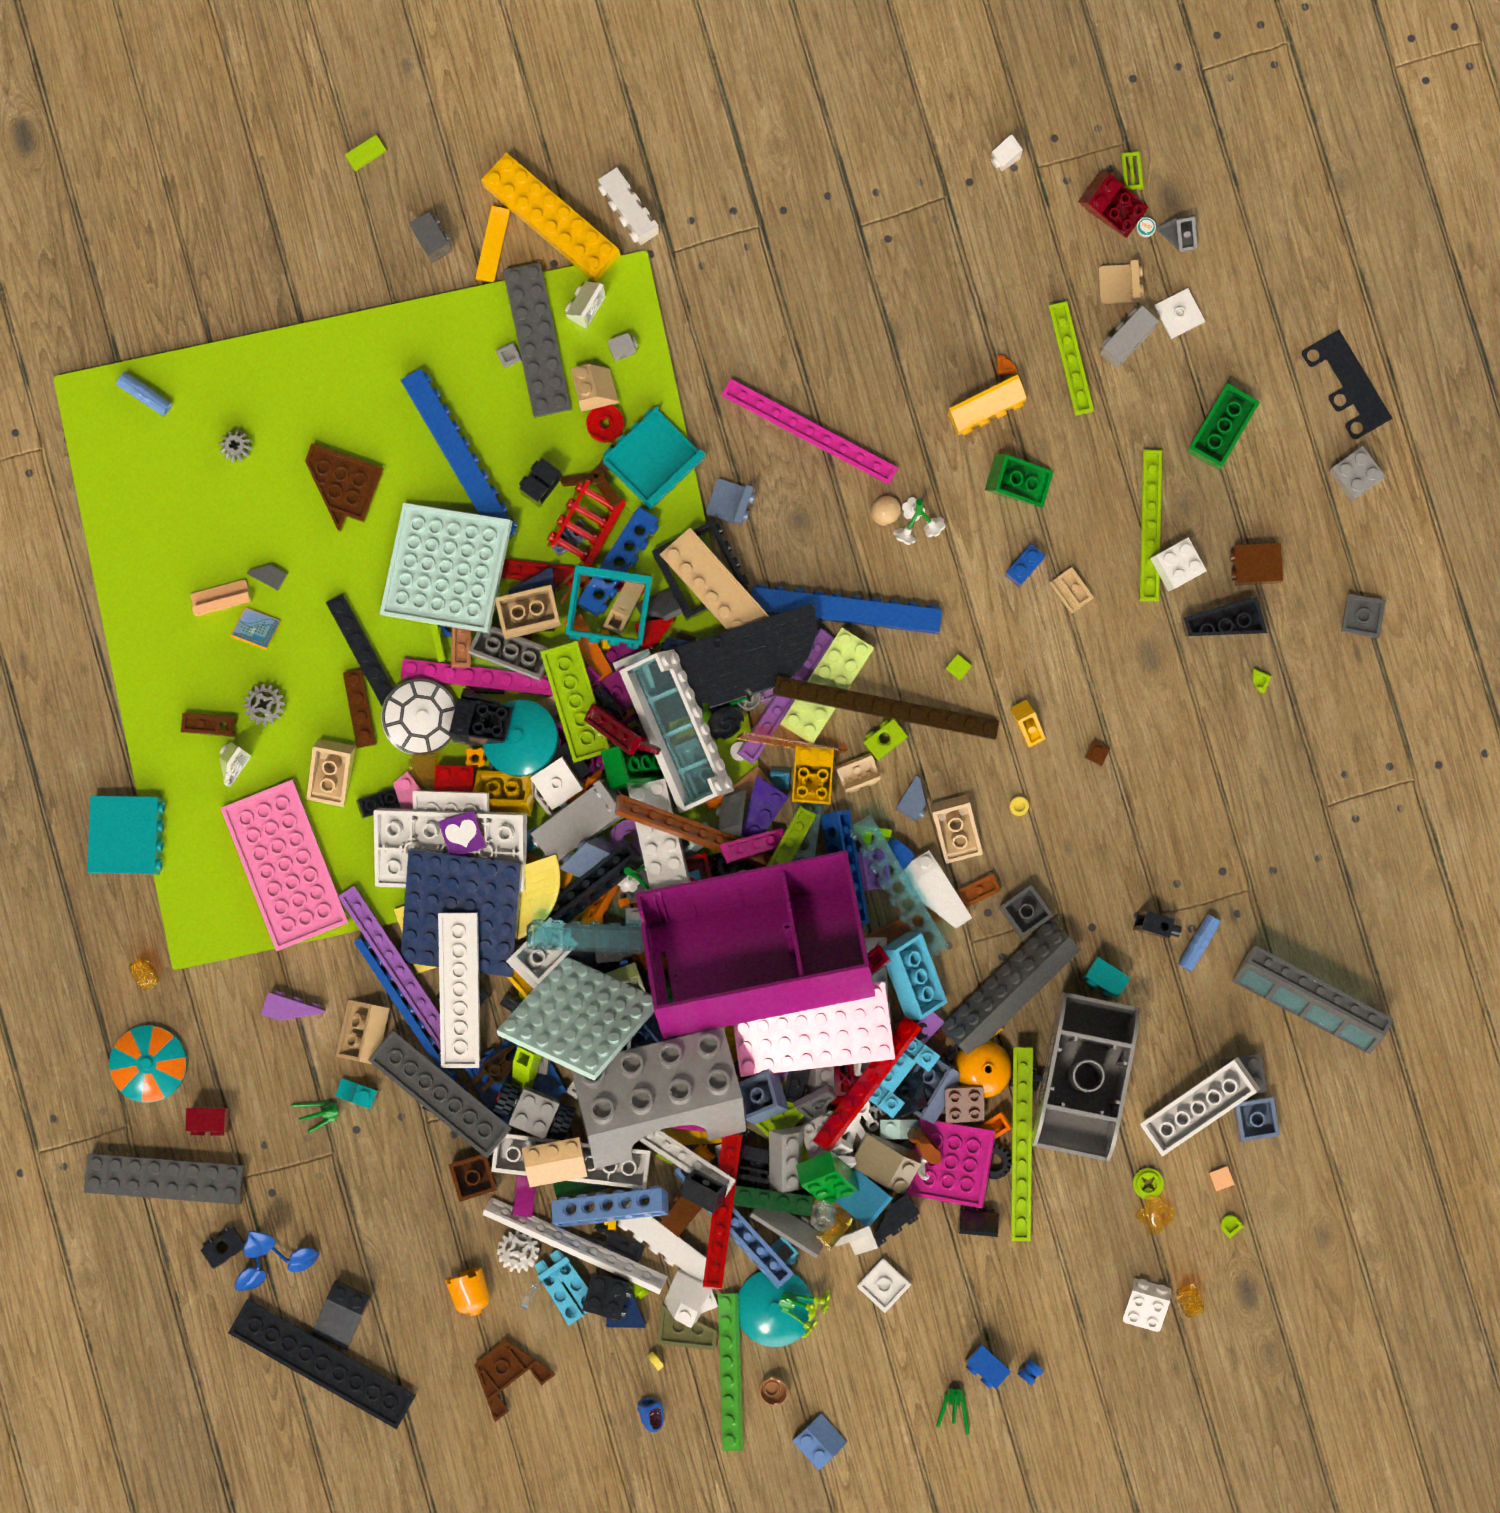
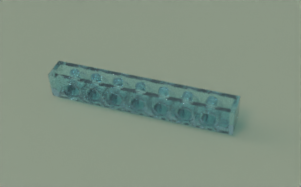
(857, 831)

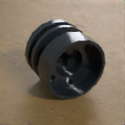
(756, 1166)

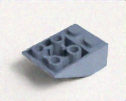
(587, 856)

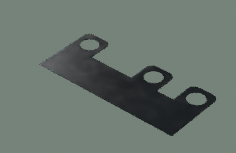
(1355, 383)

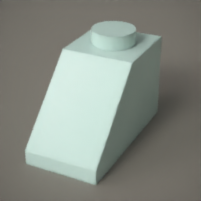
(896, 1128)

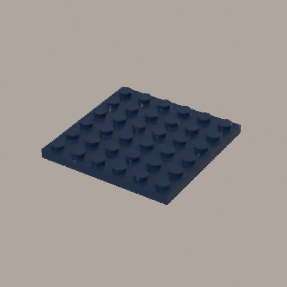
(461, 885)

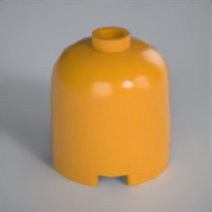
(468, 1291)

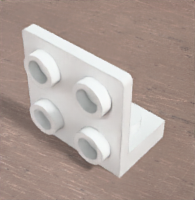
(811, 1130)

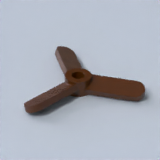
(602, 482)

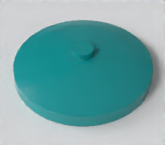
(529, 741)
(763, 1318)

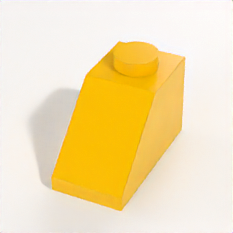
(1027, 723)

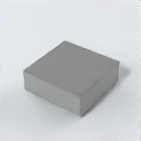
(508, 355)

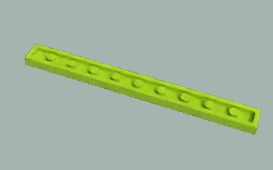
(1022, 1143)

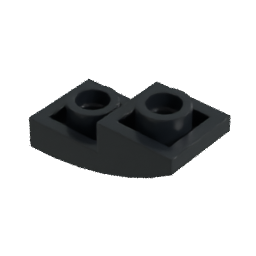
(382, 799)

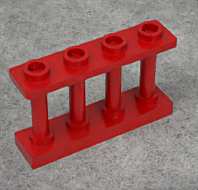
(604, 523)

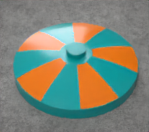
(148, 1064)

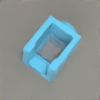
(785, 1251)

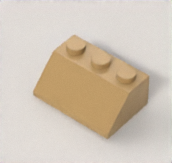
(362, 1031)
(554, 1162)

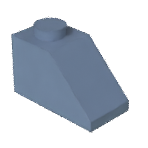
(913, 801)

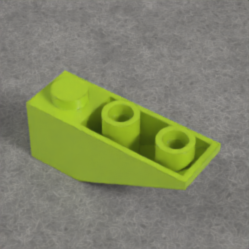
(525, 1067)

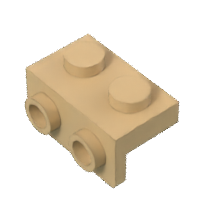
(858, 773)

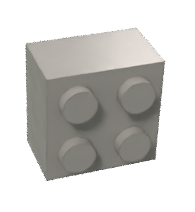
(1357, 474)

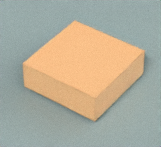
(1221, 1178)

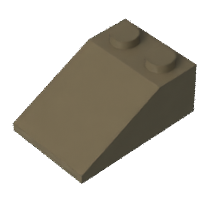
(887, 1162)

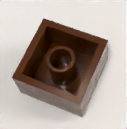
(473, 1177)
(680, 1215)

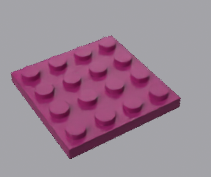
(964, 1165)

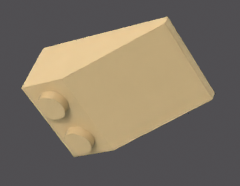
(330, 772)
(956, 829)

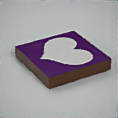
(462, 833)

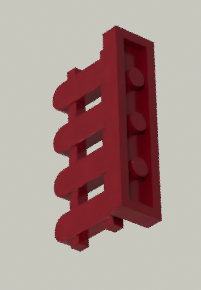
(618, 732)

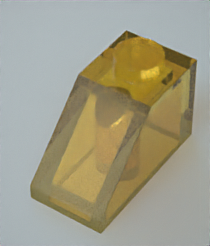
(424, 769)
(842, 1223)

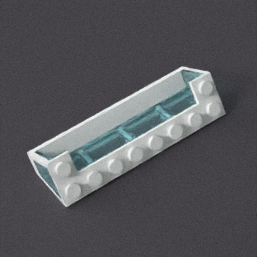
(677, 727)

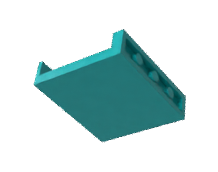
(652, 458)
(125, 835)

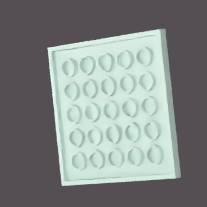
(446, 567)
(578, 1018)

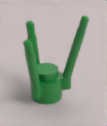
(328, 1111)
(954, 1397)

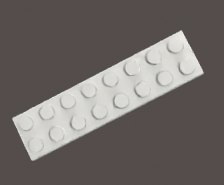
(459, 990)

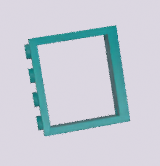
(612, 575)

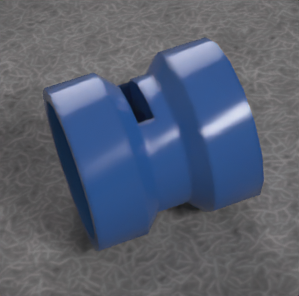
(1030, 1372)

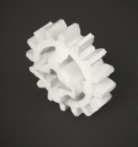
(514, 1258)

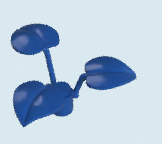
(260, 1244)

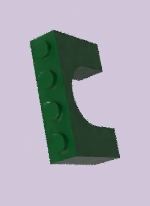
(789, 1202)

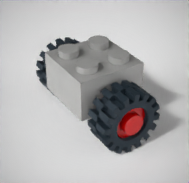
(533, 1111)

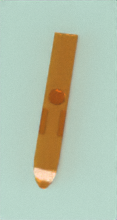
(783, 741)

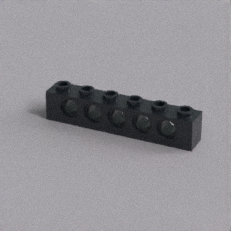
(595, 883)

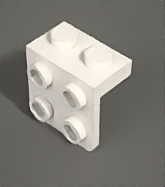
(1147, 1305)

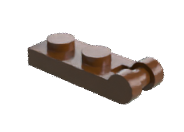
(207, 724)

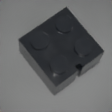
(540, 482)

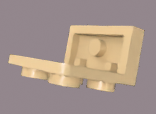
(1120, 283)

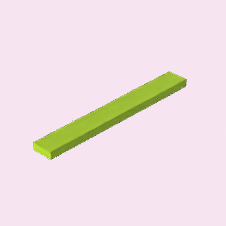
(1150, 524)

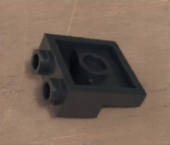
(607, 1296)

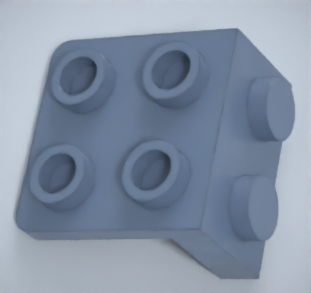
(730, 502)

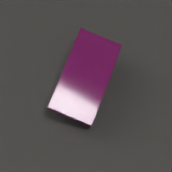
(523, 1197)

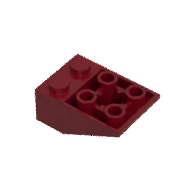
(1113, 203)

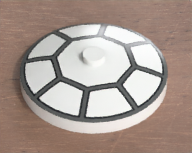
(418, 716)

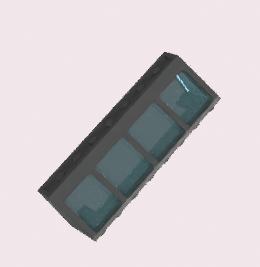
(1312, 999)

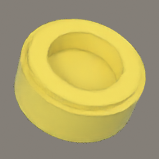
(1019, 806)
(655, 1361)

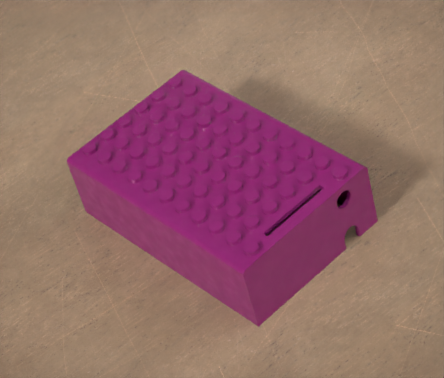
(755, 944)

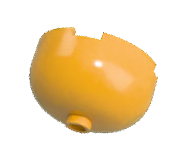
(973, 1068)

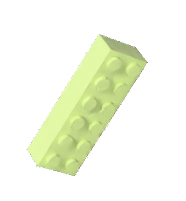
(836, 669)

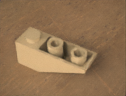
(624, 607)

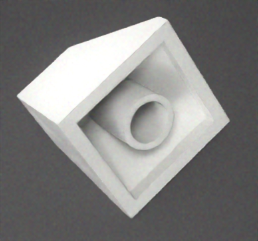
(686, 1298)

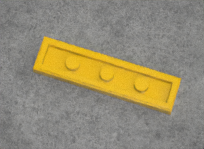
(492, 244)

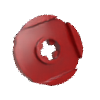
(610, 433)

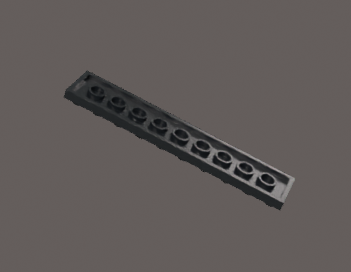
(322, 1364)

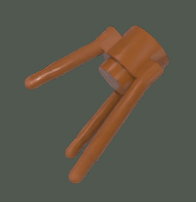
(584, 579)

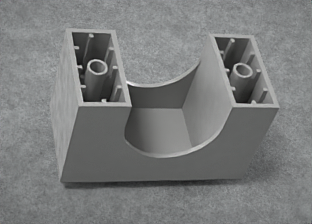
(660, 1088)

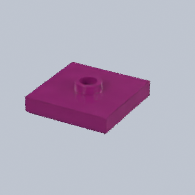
(615, 687)

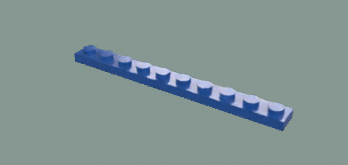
(406, 1010)

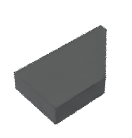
(269, 575)

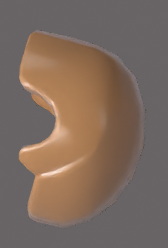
(773, 1390)

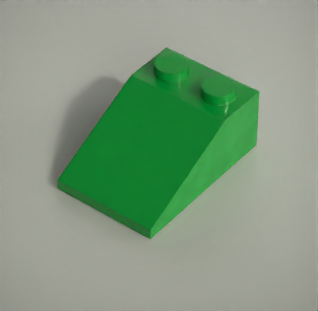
(1018, 480)

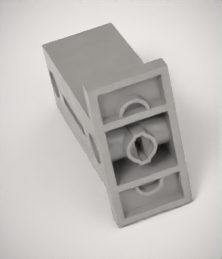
(579, 821)

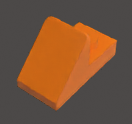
(998, 1123)

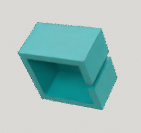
(1106, 978)

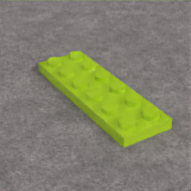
(573, 699)

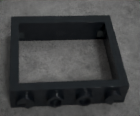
(725, 548)

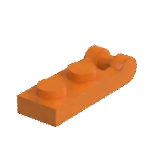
(595, 911)

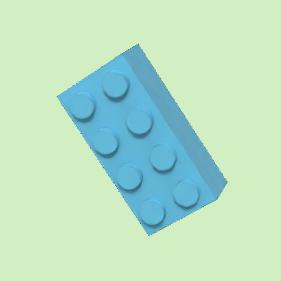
(914, 976)

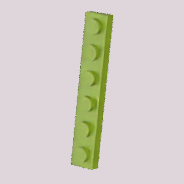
(1071, 358)

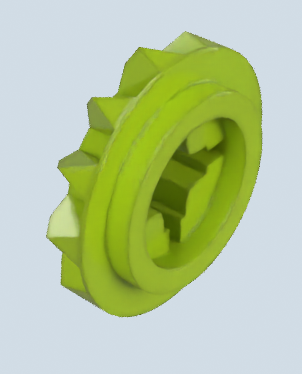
(1148, 1174)

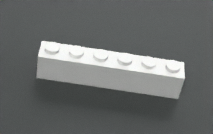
(664, 1241)

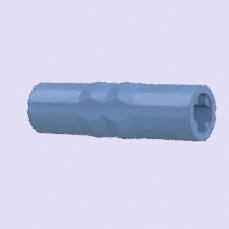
(144, 393)
(1199, 943)

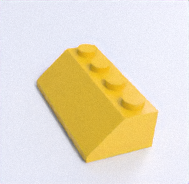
(987, 405)

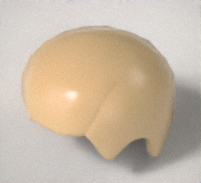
(885, 510)

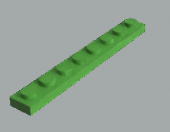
(730, 1372)

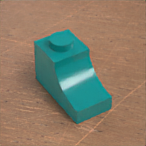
(356, 1093)

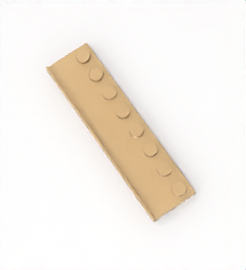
(712, 582)

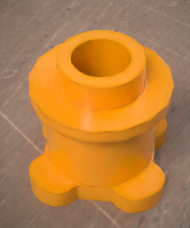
(471, 753)
(704, 1153)

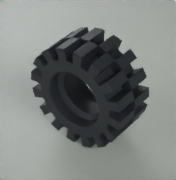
(1005, 1165)

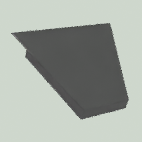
(1180, 233)

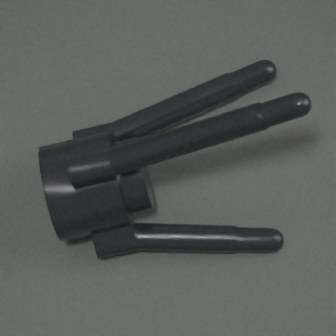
(472, 694)

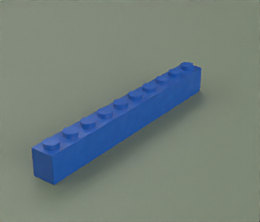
(455, 447)
(853, 610)

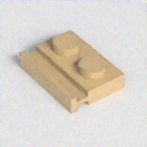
(1071, 590)

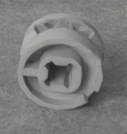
(750, 703)

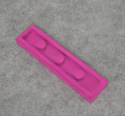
(752, 845)

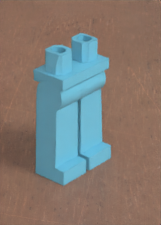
(553, 1281)

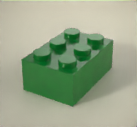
(827, 1177)

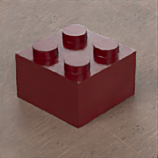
(207, 1120)

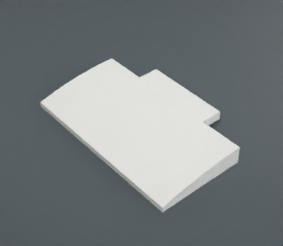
(419, 829)

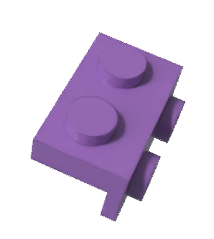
(869, 880)

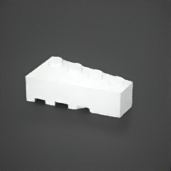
(628, 207)

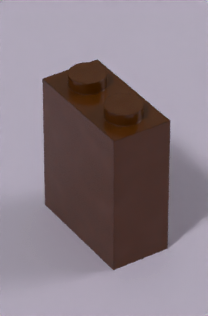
(1256, 564)

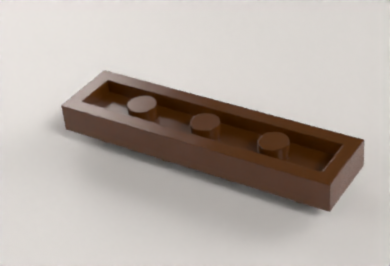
(359, 709)

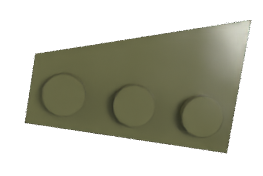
(678, 1334)

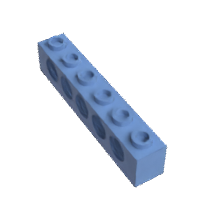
(656, 1207)

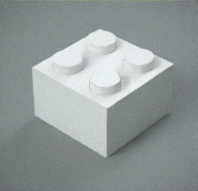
(1178, 564)

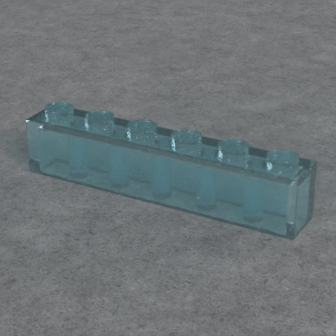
(584, 937)

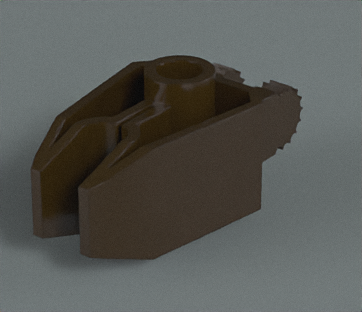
(496, 1068)

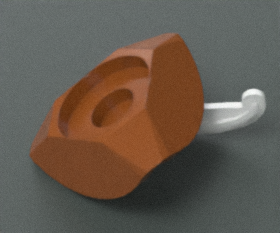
(927, 1148)

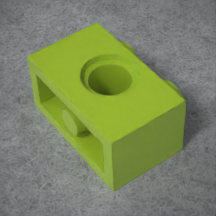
(880, 750)

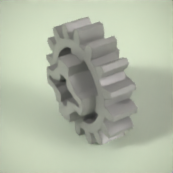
(253, 709)

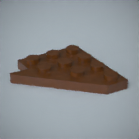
(343, 483)

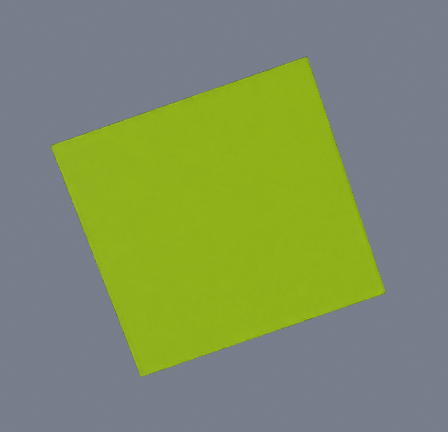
(181, 519)

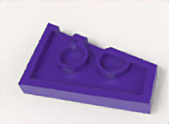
(762, 808)

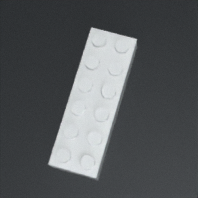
(661, 851)
(1200, 1106)

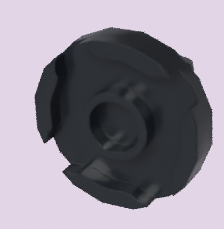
(725, 721)

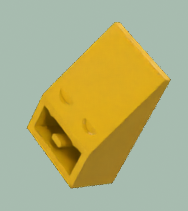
(812, 775)

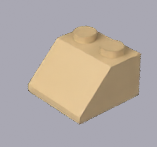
(594, 386)

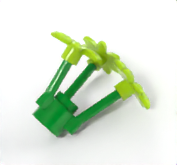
(789, 1300)

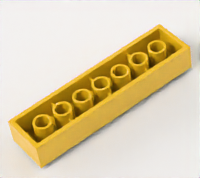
(550, 217)

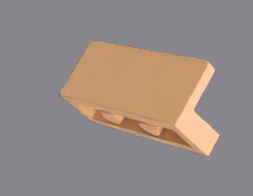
(220, 598)

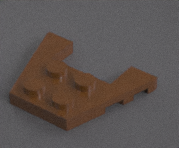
(503, 1367)

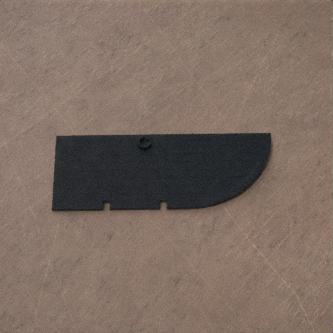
(748, 656)

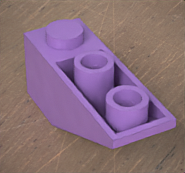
(285, 1009)

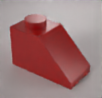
(654, 632)

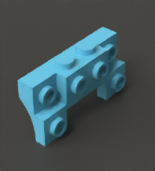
(915, 1053)

